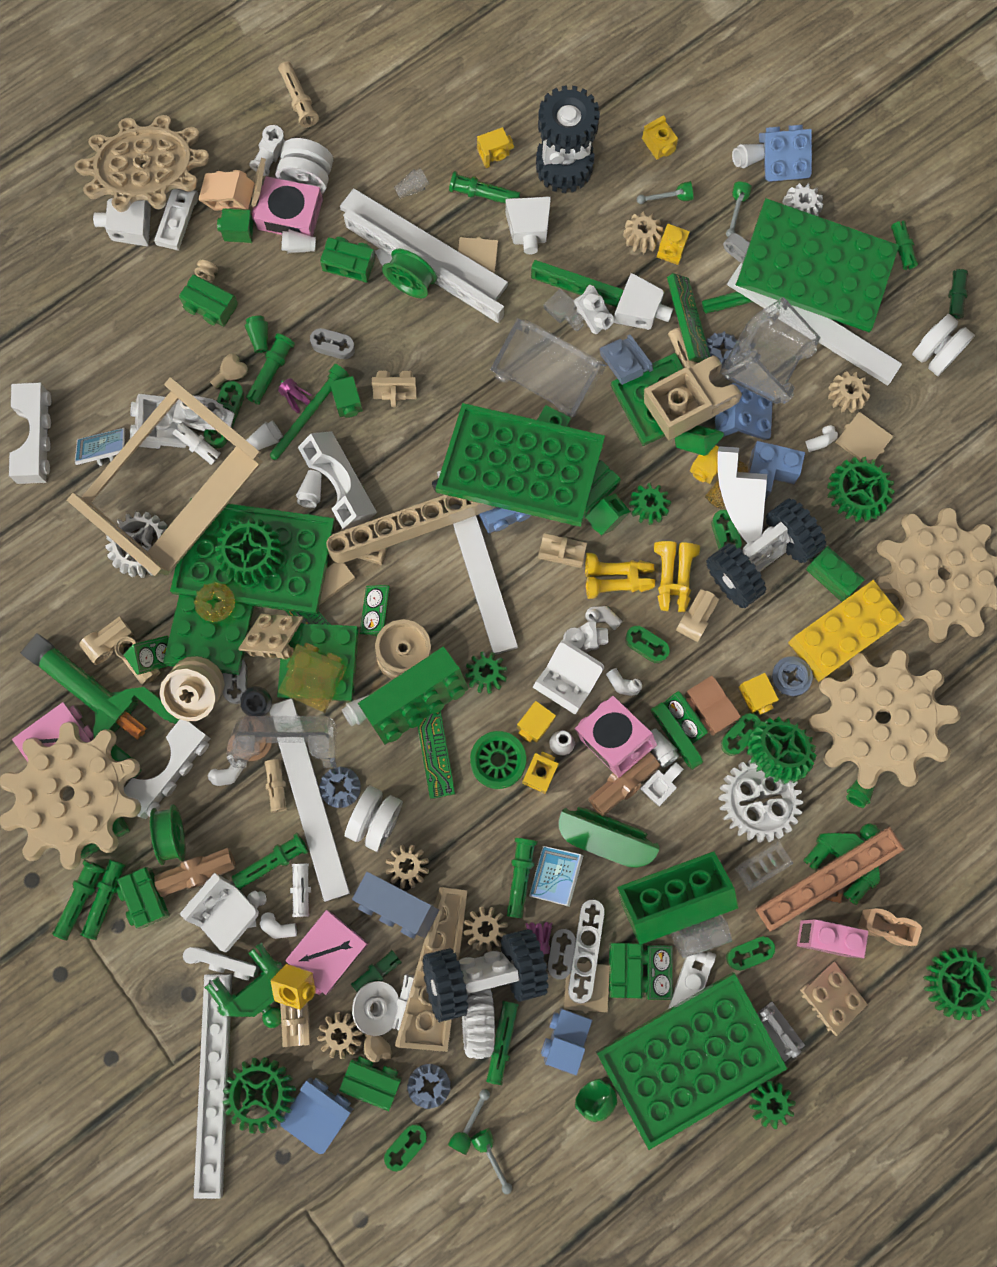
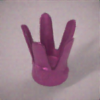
(289, 389)
(542, 935)

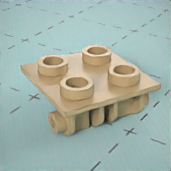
(271, 636)
(834, 998)

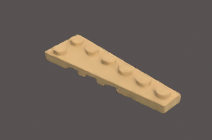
(419, 1026)

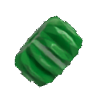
(659, 505)
(481, 665)
(777, 1094)

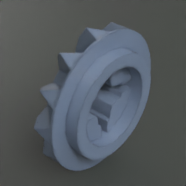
(716, 341)
(803, 674)
(351, 784)
(416, 1082)

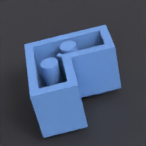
(776, 462)
(567, 1041)

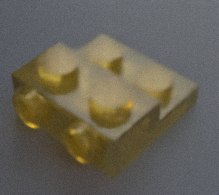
(312, 677)

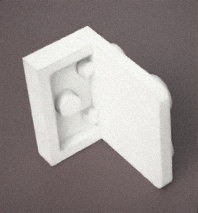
(569, 676)
(220, 912)

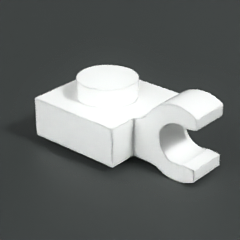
(660, 786)

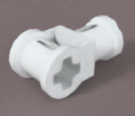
(270, 148)

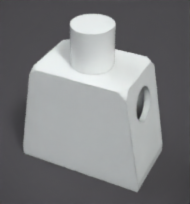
(528, 221)
(126, 226)
(641, 304)

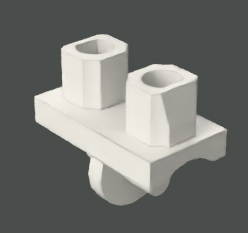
(593, 310)
(587, 637)

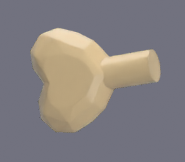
(230, 369)
(376, 1048)

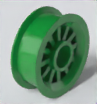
(409, 273)
(512, 742)
(167, 834)

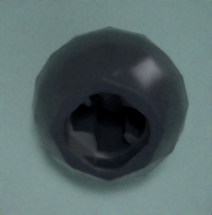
(255, 701)

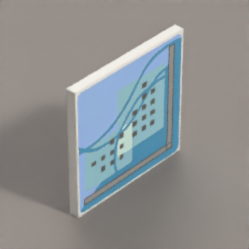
(100, 446)
(556, 876)

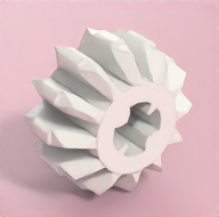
(804, 199)

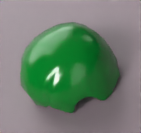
(596, 1101)

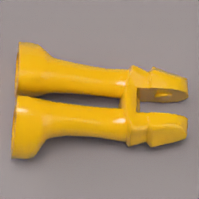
(667, 551)
(633, 583)

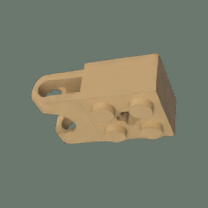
(689, 397)

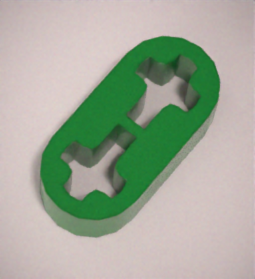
(719, 532)
(651, 640)
(736, 730)
(753, 959)
(410, 1151)

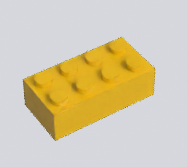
(846, 630)

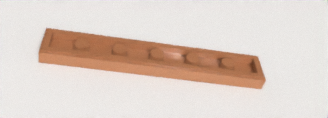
(829, 879)

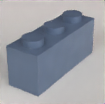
(395, 906)

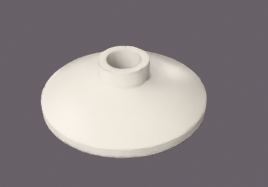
(384, 1012)

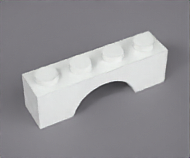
(325, 455)
(30, 461)
(185, 744)

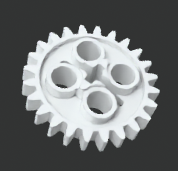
(767, 822)

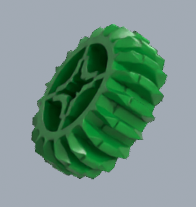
(852, 471)
(230, 547)
(796, 755)
(955, 993)
(267, 1086)

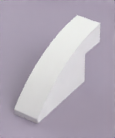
(742, 494)

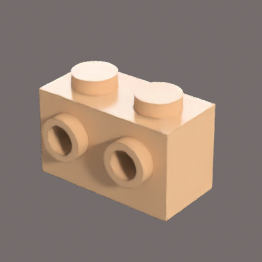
(226, 190)

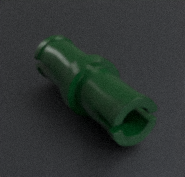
(958, 293)
(377, 971)

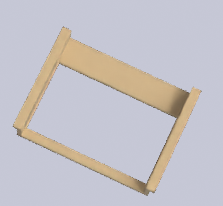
(198, 512)

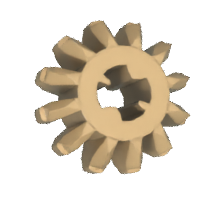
(643, 232)
(856, 386)
(402, 858)
(478, 923)
(334, 1042)

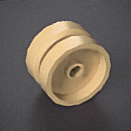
(394, 639)
(192, 688)

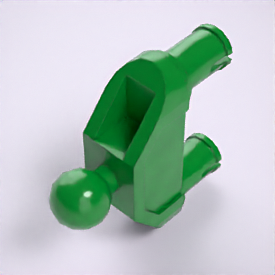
(840, 844)
(255, 996)

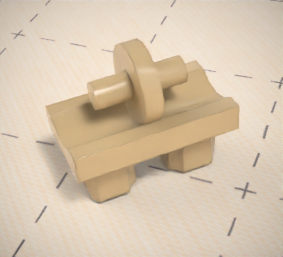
(394, 387)
(562, 550)
(295, 1026)

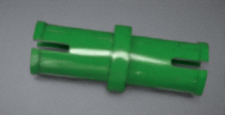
(905, 245)

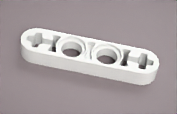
(586, 951)

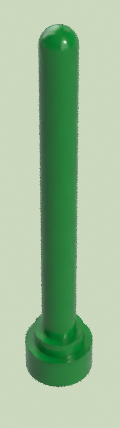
(335, 373)

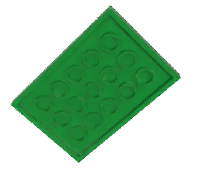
(817, 265)
(520, 464)
(297, 579)
(691, 1060)

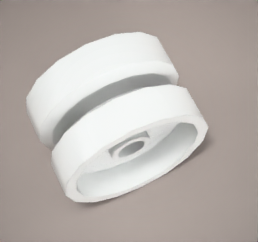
(305, 163)
(942, 344)
(371, 818)

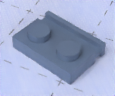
(626, 359)

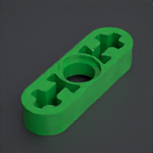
(236, 401)
(676, 735)

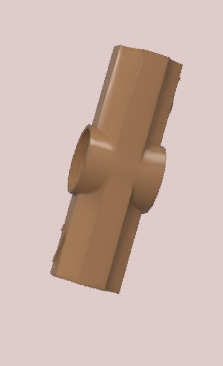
(624, 787)
(194, 872)

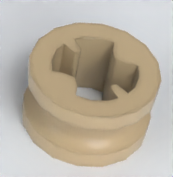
(206, 270)

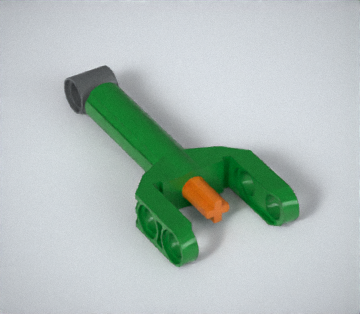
(110, 708)

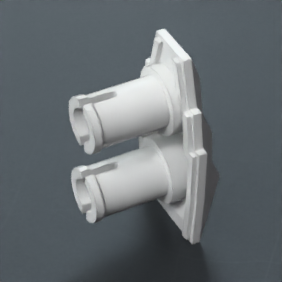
(192, 420)

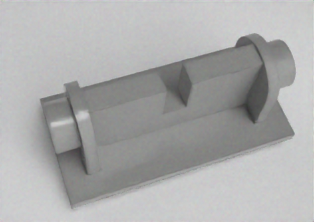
(781, 1033)

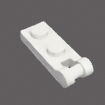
(176, 218)
(221, 962)
(691, 979)

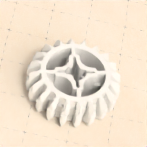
(145, 534)
(479, 1025)

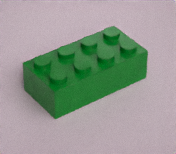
(414, 695)
(677, 897)

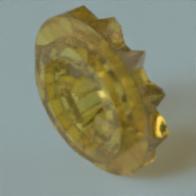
(222, 609)

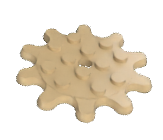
(119, 159)
(917, 581)
(888, 746)
(91, 811)

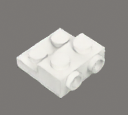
(162, 433)

